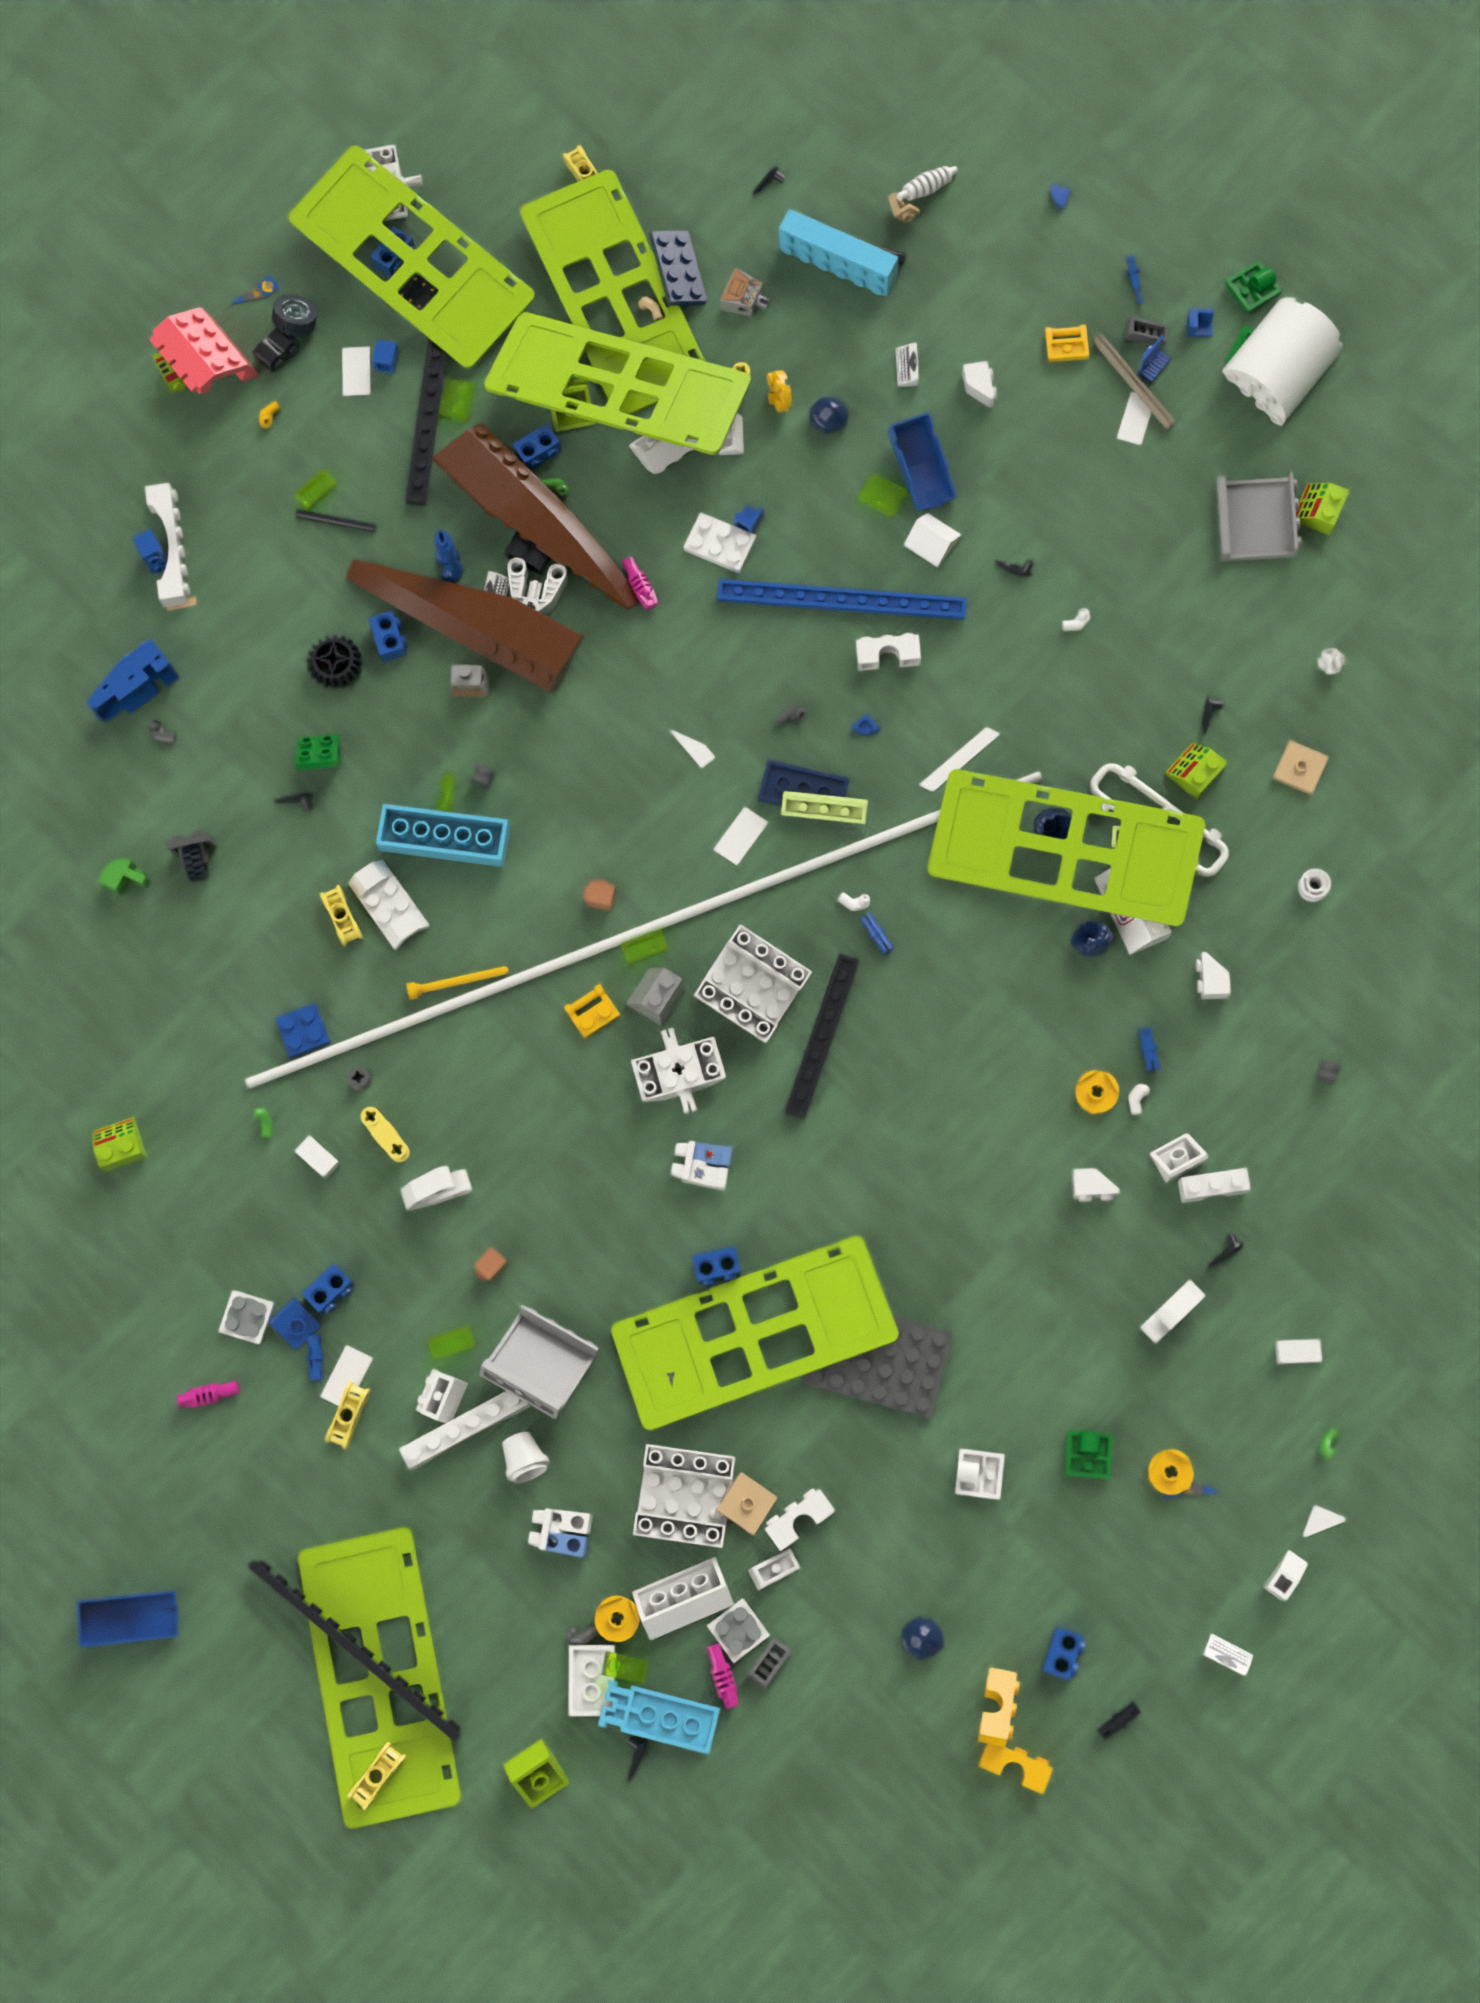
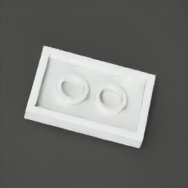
(720, 542)
(586, 1683)

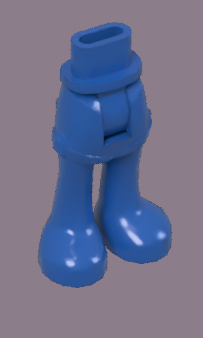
(449, 556)

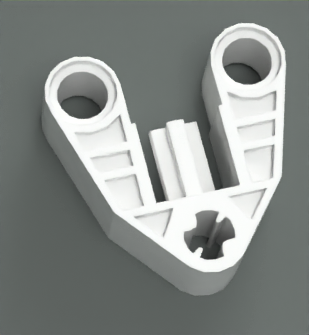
(552, 588)
(435, 1188)
(1172, 1311)

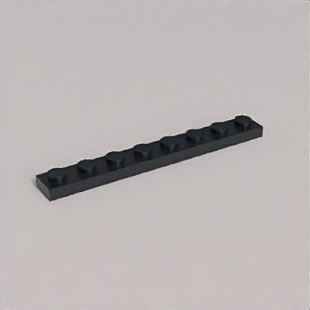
(821, 1036)

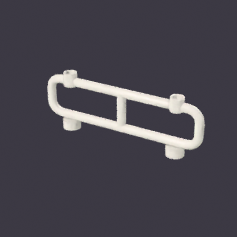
(1128, 776)

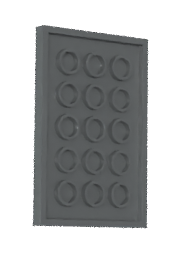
(895, 1375)

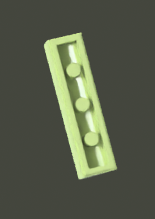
(824, 807)

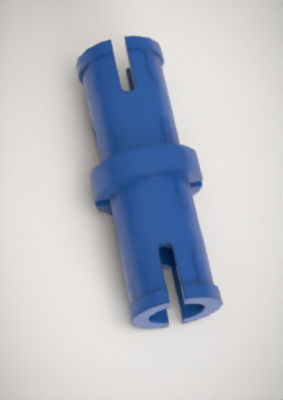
(877, 933)
(1149, 1049)
(315, 1358)

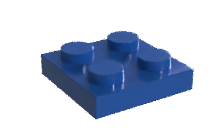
(303, 1030)

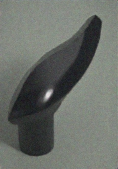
(773, 173)
(1016, 569)
(1207, 712)
(297, 798)
(1229, 1251)
(640, 1747)

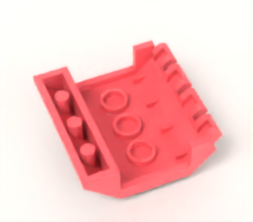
(199, 350)

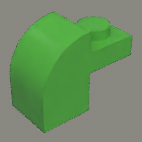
(119, 873)

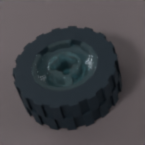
(294, 315)

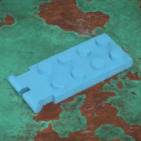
(660, 1717)

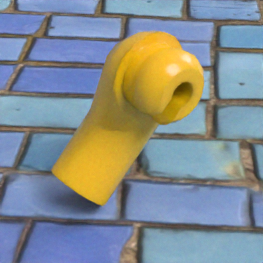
(266, 414)

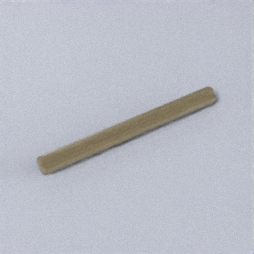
(1134, 381)

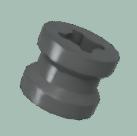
(482, 776)
(1328, 1072)
(363, 1080)

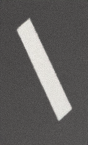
(959, 759)

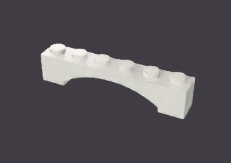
(172, 586)
(457, 1430)

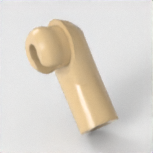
(653, 306)

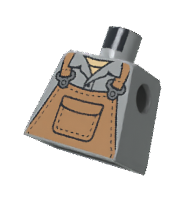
(743, 294)
(467, 681)

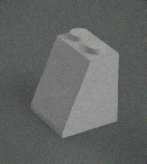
(657, 994)

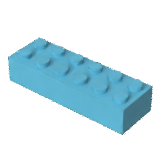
(838, 253)
(443, 835)

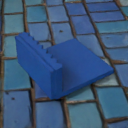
(1153, 361)
(294, 1323)

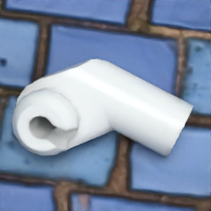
(1079, 622)
(854, 904)
(1135, 1097)

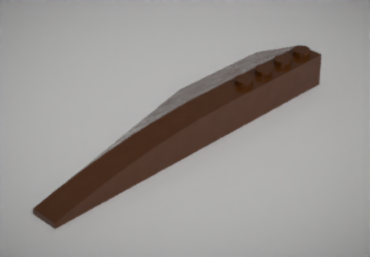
(525, 503)
(478, 619)

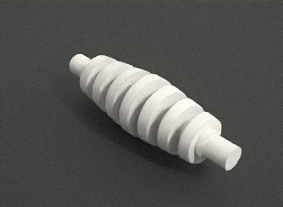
(927, 183)

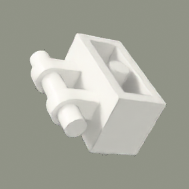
(441, 1396)

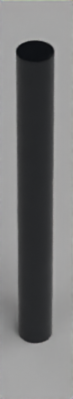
(335, 520)

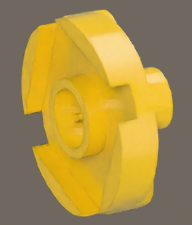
(780, 393)
(1096, 1104)
(1171, 1485)
(605, 1612)

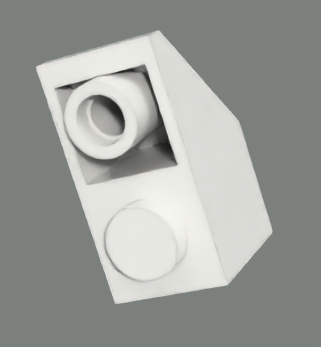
(978, 383)
(1214, 978)
(1092, 1184)
(1286, 1576)

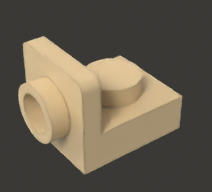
(902, 209)

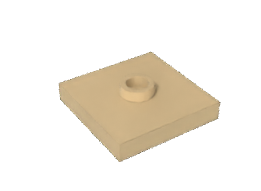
(1300, 767)
(746, 1503)

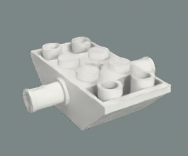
(388, 158)
(657, 1073)

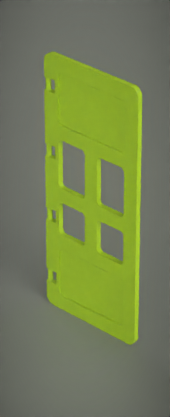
(581, 225)
(469, 307)
(693, 404)
(1149, 865)
(836, 1302)
(359, 1587)

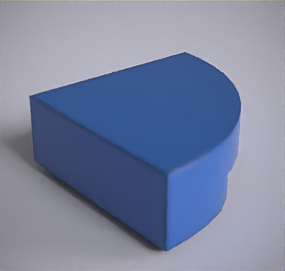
(1060, 195)
(865, 726)

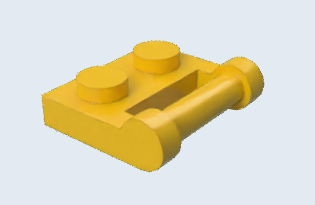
(1069, 348)
(597, 1016)

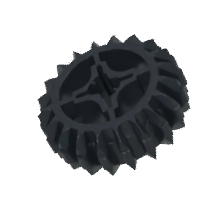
(350, 664)

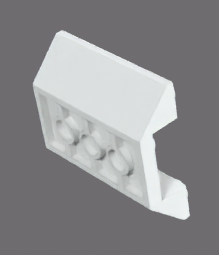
(752, 983)
(682, 1495)

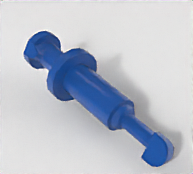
(1133, 273)

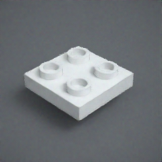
(979, 1474)

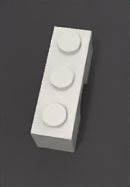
(904, 647)
(1213, 1184)
(781, 1528)

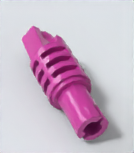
(640, 584)
(207, 1394)
(722, 1677)

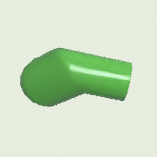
(557, 485)
(266, 1122)
(1326, 1443)

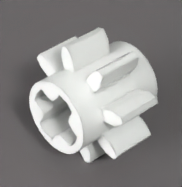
(1331, 661)

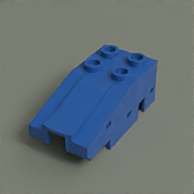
(922, 462)
(128, 678)
(127, 1619)

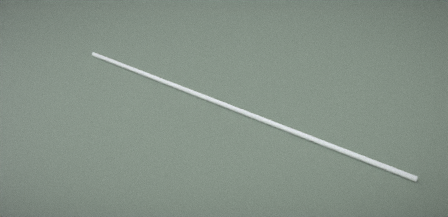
(601, 946)

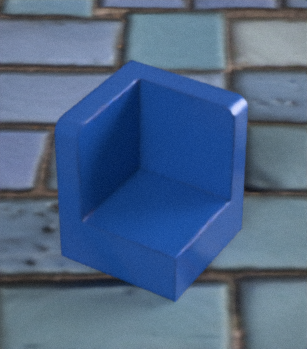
(1199, 322)
(385, 356)
(749, 519)

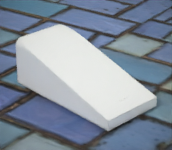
(317, 1157)
(1298, 1351)
(774, 1569)

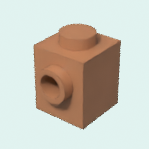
(600, 894)
(490, 1265)

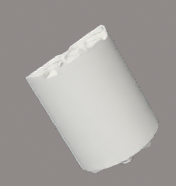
(1285, 357)

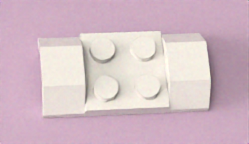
(387, 903)

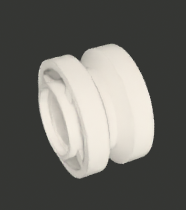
(1318, 876)

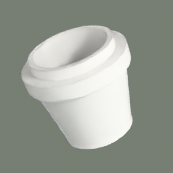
(523, 1458)

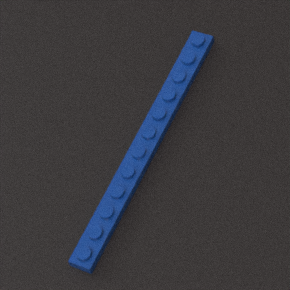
(842, 599)

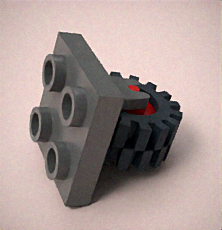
(193, 853)

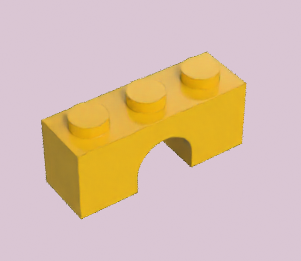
(996, 1727)
(1035, 1772)

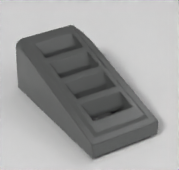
(1136, 336)
(762, 1659)

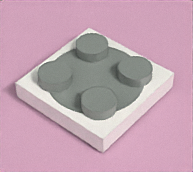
(246, 1317)
(738, 1630)

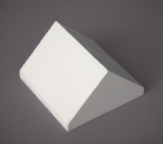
(931, 539)
(1178, 1157)

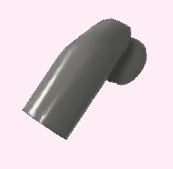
(792, 713)
(159, 733)
(581, 1637)

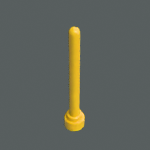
(415, 990)

